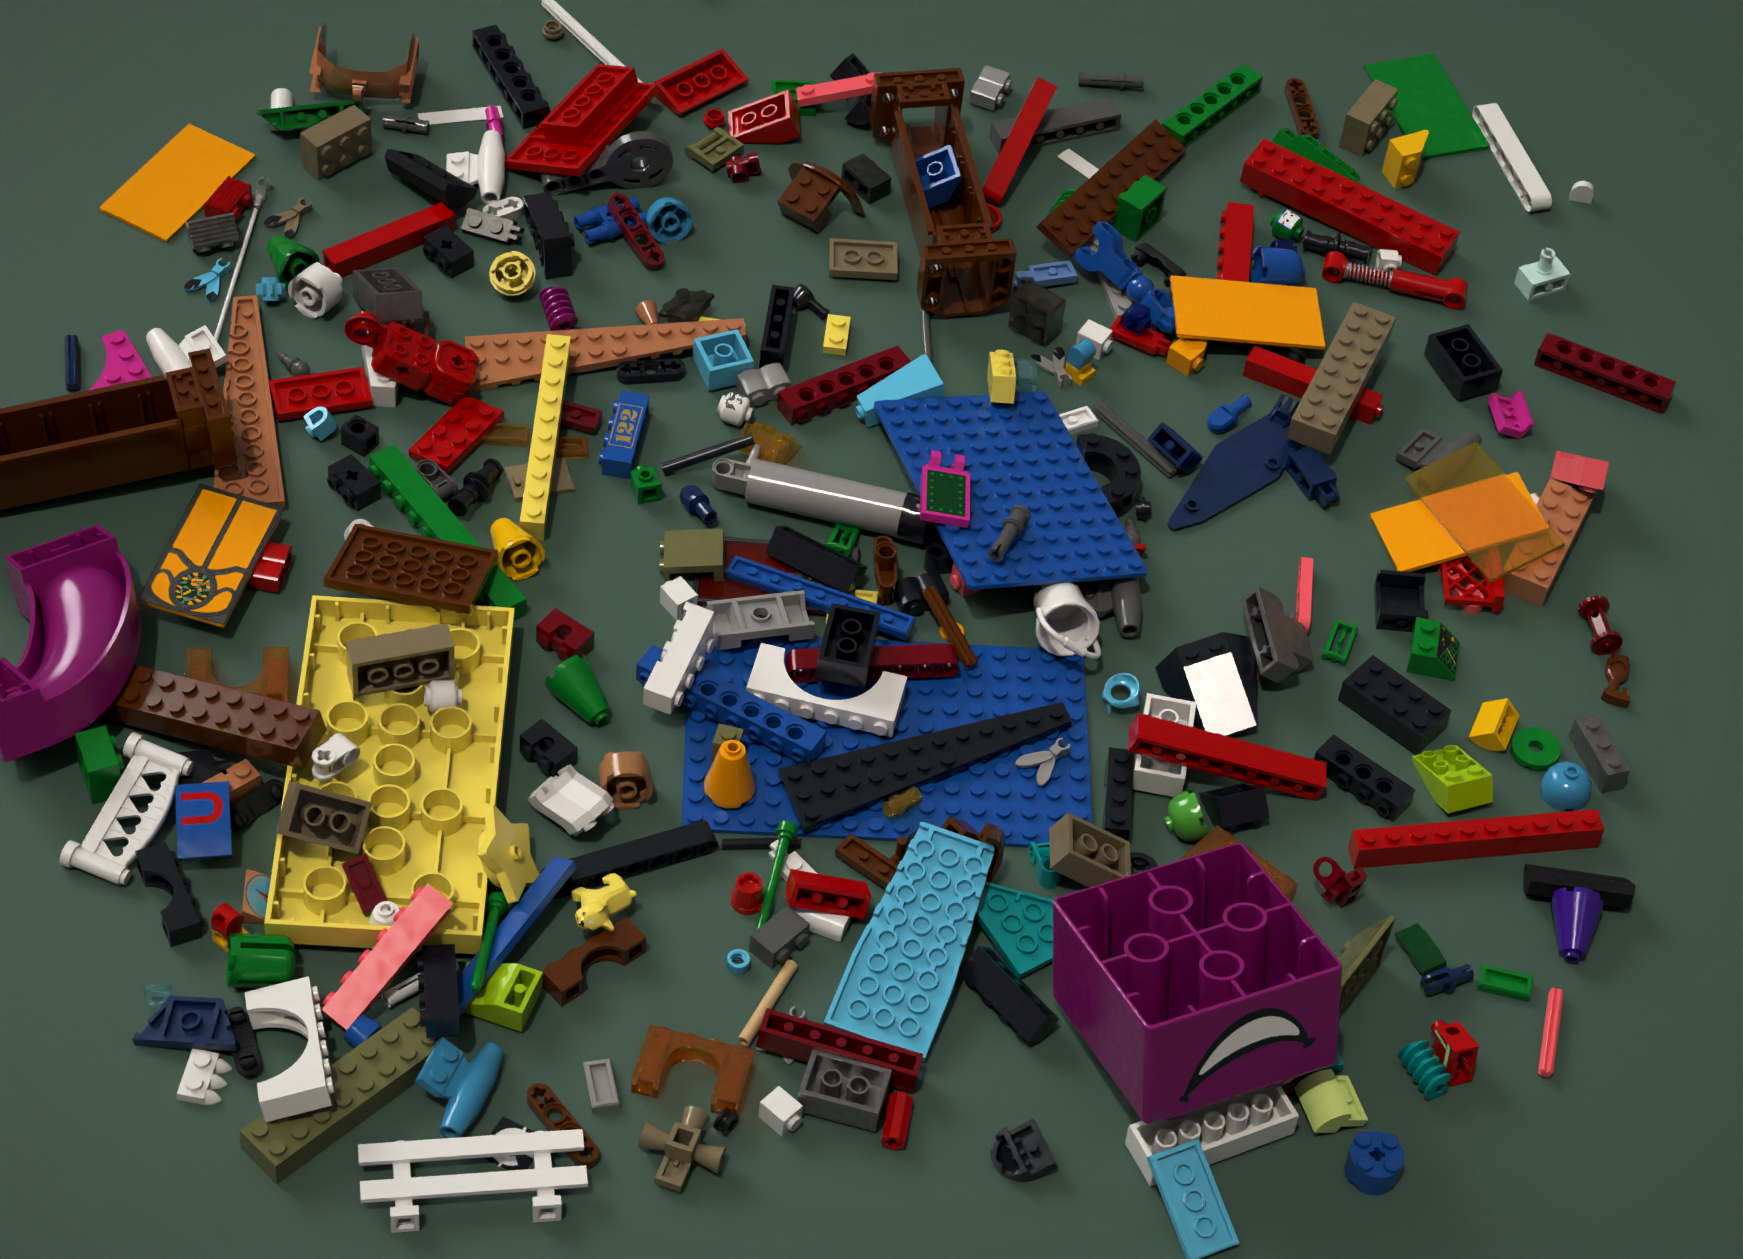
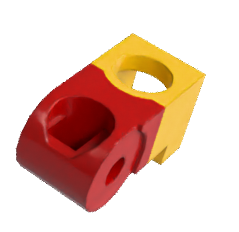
(226, 921)

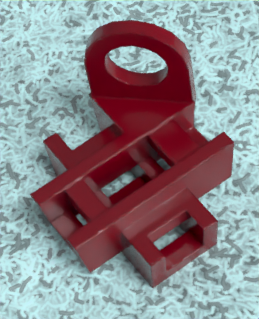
(1340, 887)

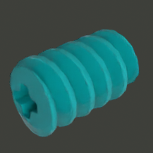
(1425, 1068)

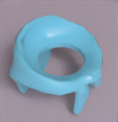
(1127, 680)

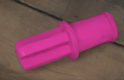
(494, 121)

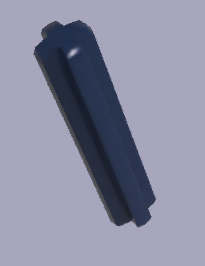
(71, 363)

